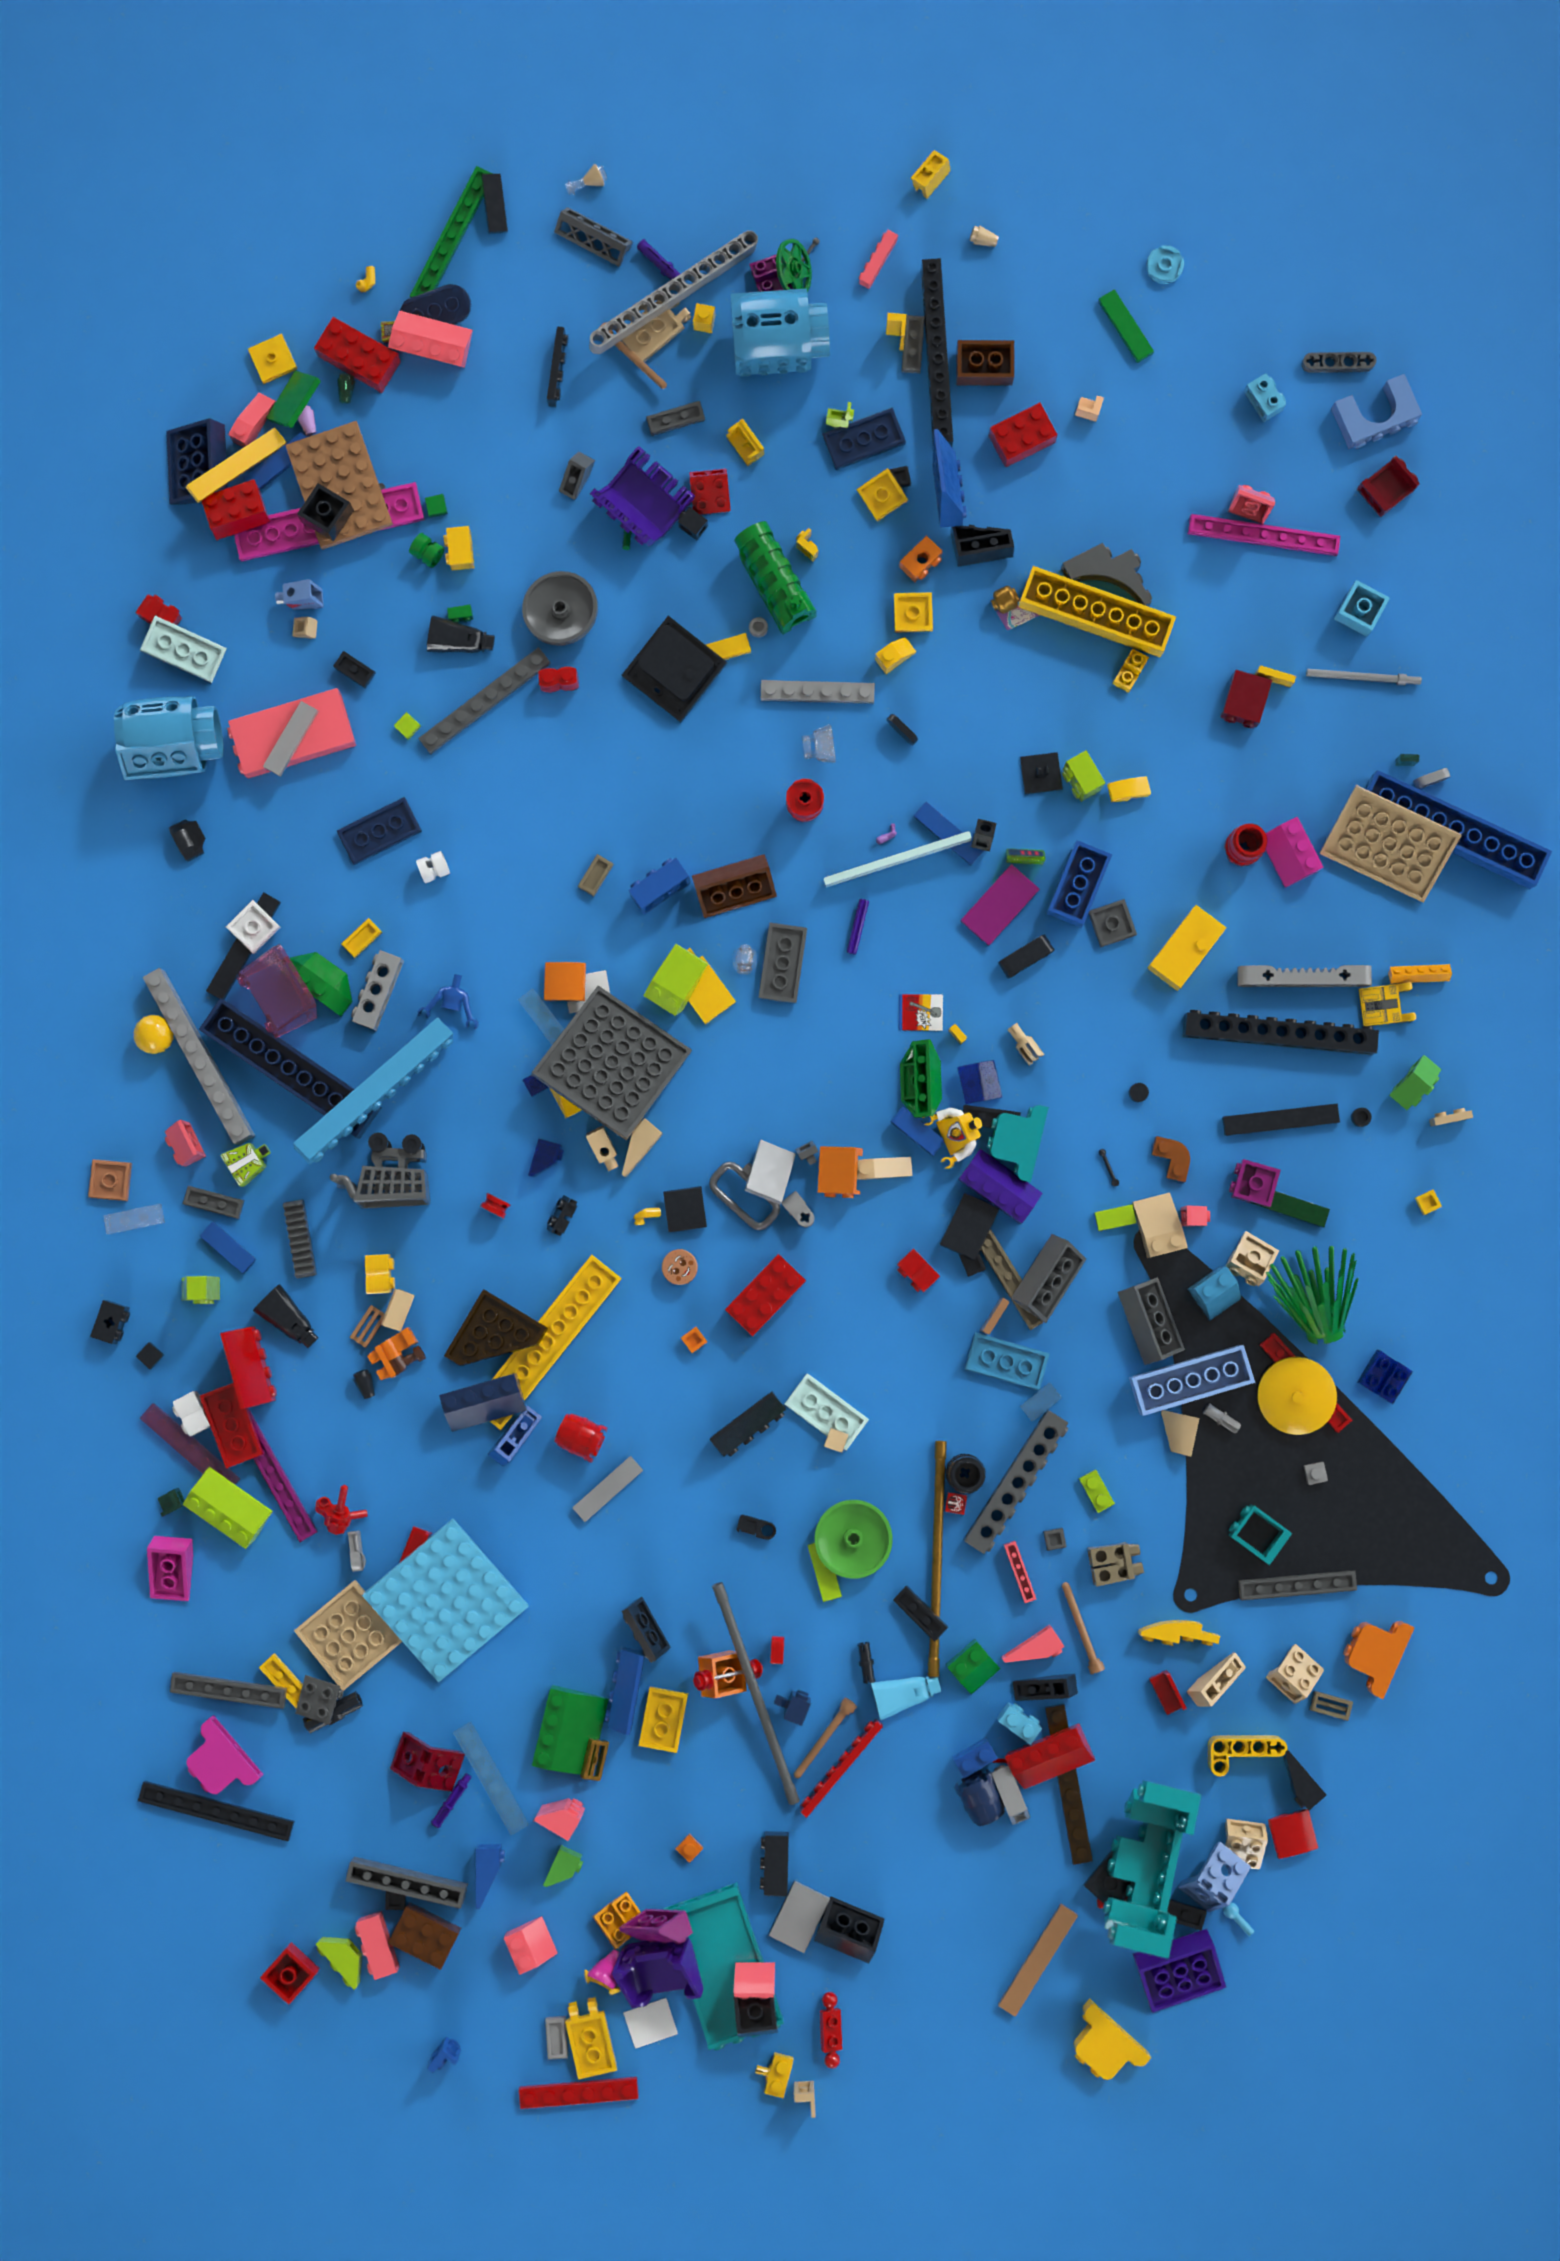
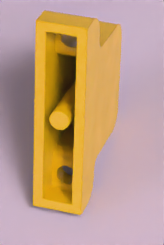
(1106, 2044)

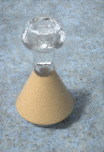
(594, 177)

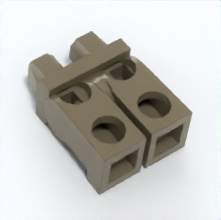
(1120, 1563)

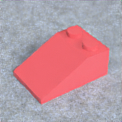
(1251, 504)

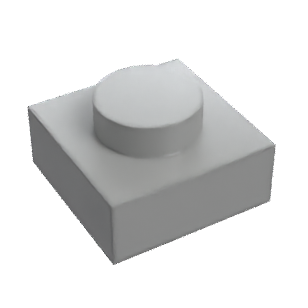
(1315, 1473)

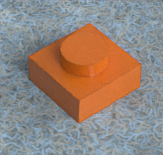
(694, 1339)
(689, 1848)

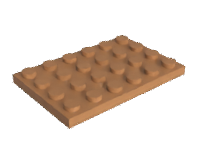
(342, 465)

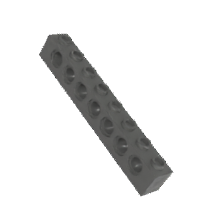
(974, 1536)

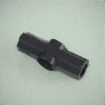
(342, 1707)

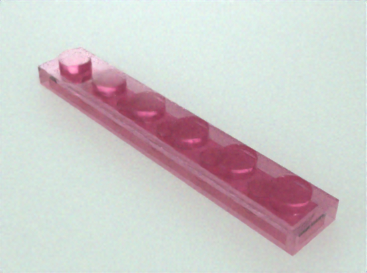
(184, 1444)

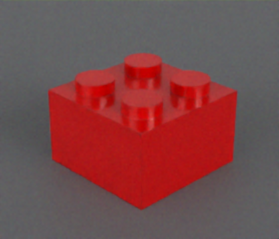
(290, 1973)

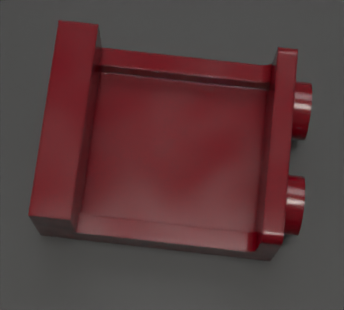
(1388, 486)
(1246, 699)

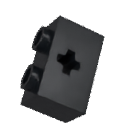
(102, 1328)

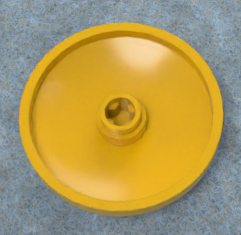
(1297, 1395)

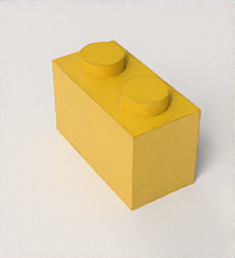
(459, 548)

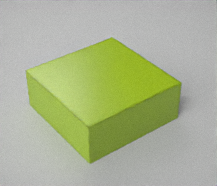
(407, 726)

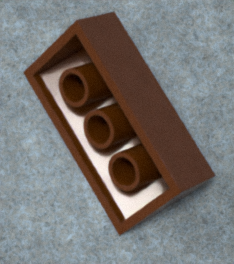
(734, 886)

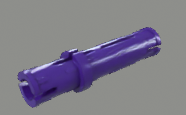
(664, 266)

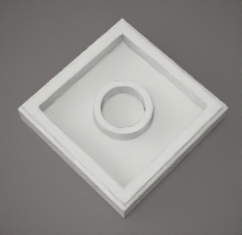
(253, 927)

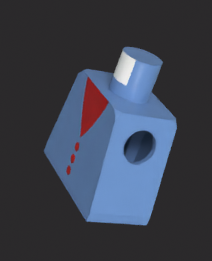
(301, 595)

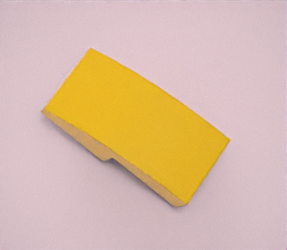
(1130, 670)
(1128, 788)

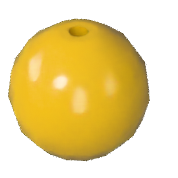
(153, 1034)

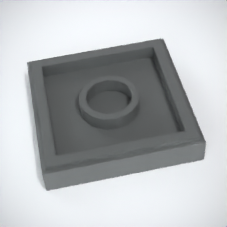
(1112, 923)

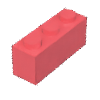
(375, 1945)

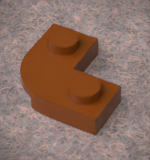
(1178, 1156)

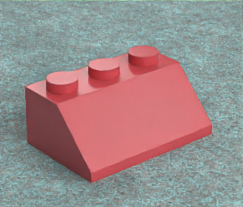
(561, 1816)

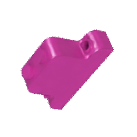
(220, 1760)

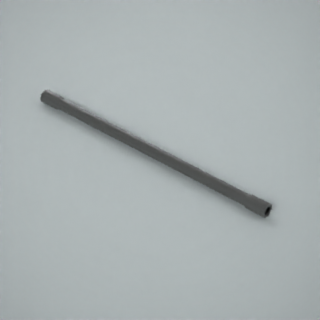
(788, 1786)

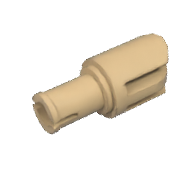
(1025, 1045)

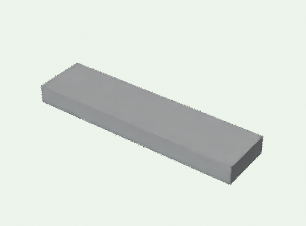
(290, 738)
(607, 1488)

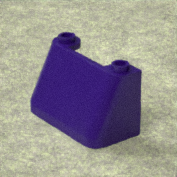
(657, 1968)

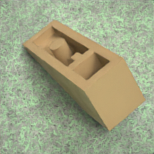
(641, 1141)
(884, 1168)
(1216, 1681)

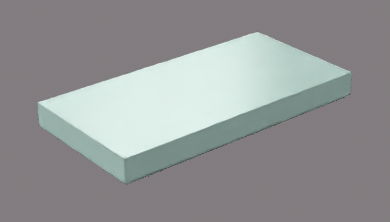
(183, 649)
(825, 1409)

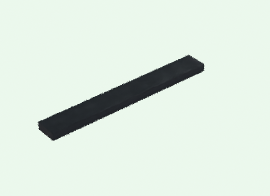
(216, 1811)

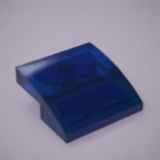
(979, 1082)

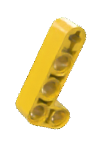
(1246, 1750)

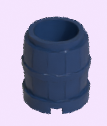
(980, 1798)

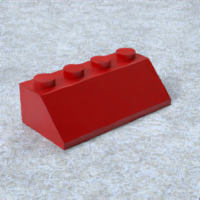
(1050, 1756)

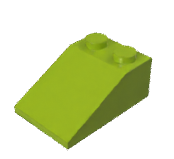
(676, 980)

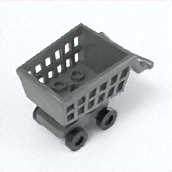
(382, 1150)

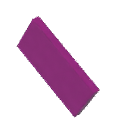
(1000, 905)

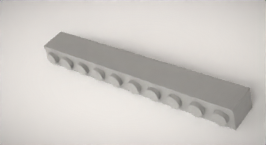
(198, 1056)

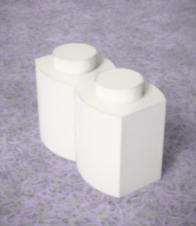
(192, 1413)

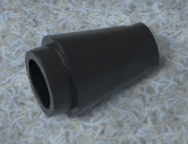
(364, 1383)

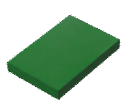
(293, 399)

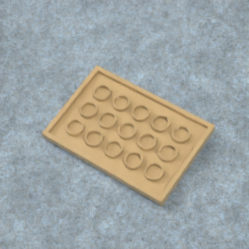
(1390, 843)

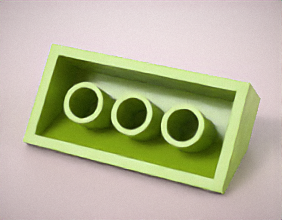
(227, 1508)

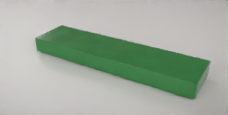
(1126, 326)

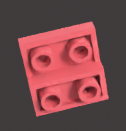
(754, 1979)

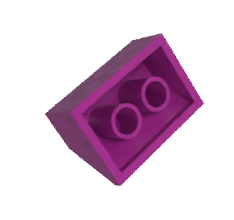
(659, 1926)

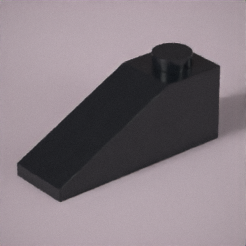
(1045, 1687)
(1302, 1784)

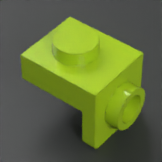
(840, 418)

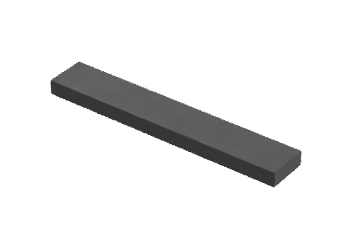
(1297, 1585)
(228, 1690)

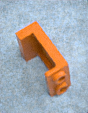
(838, 1171)

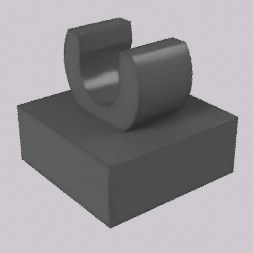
(807, 1151)

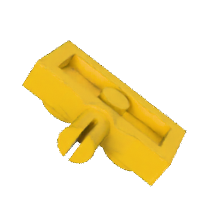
(776, 2074)

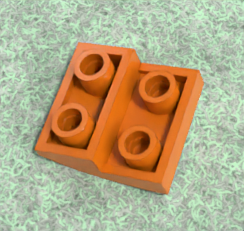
(564, 981)

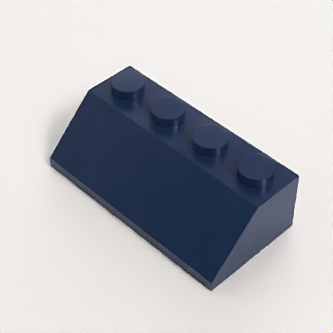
(483, 1402)

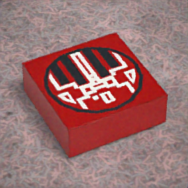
(955, 1503)

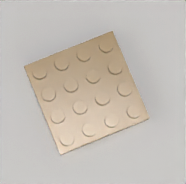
(347, 1636)

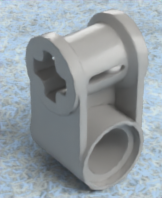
(796, 1207)

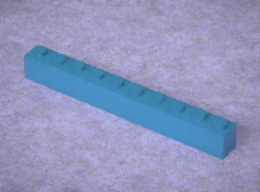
(373, 1091)

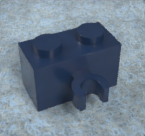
(796, 1707)

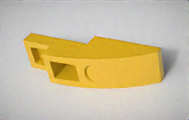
(1171, 1631)

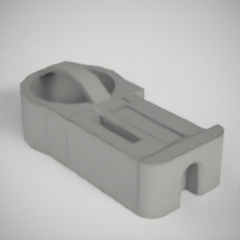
(356, 1554)

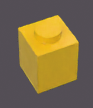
(704, 318)

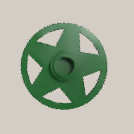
(792, 268)

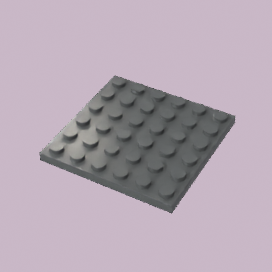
(611, 1062)

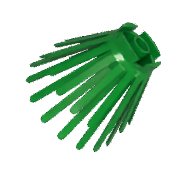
(1318, 1313)

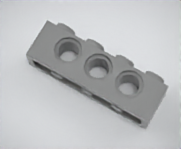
(372, 1019)

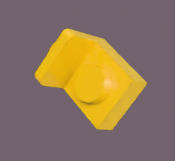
(807, 548)

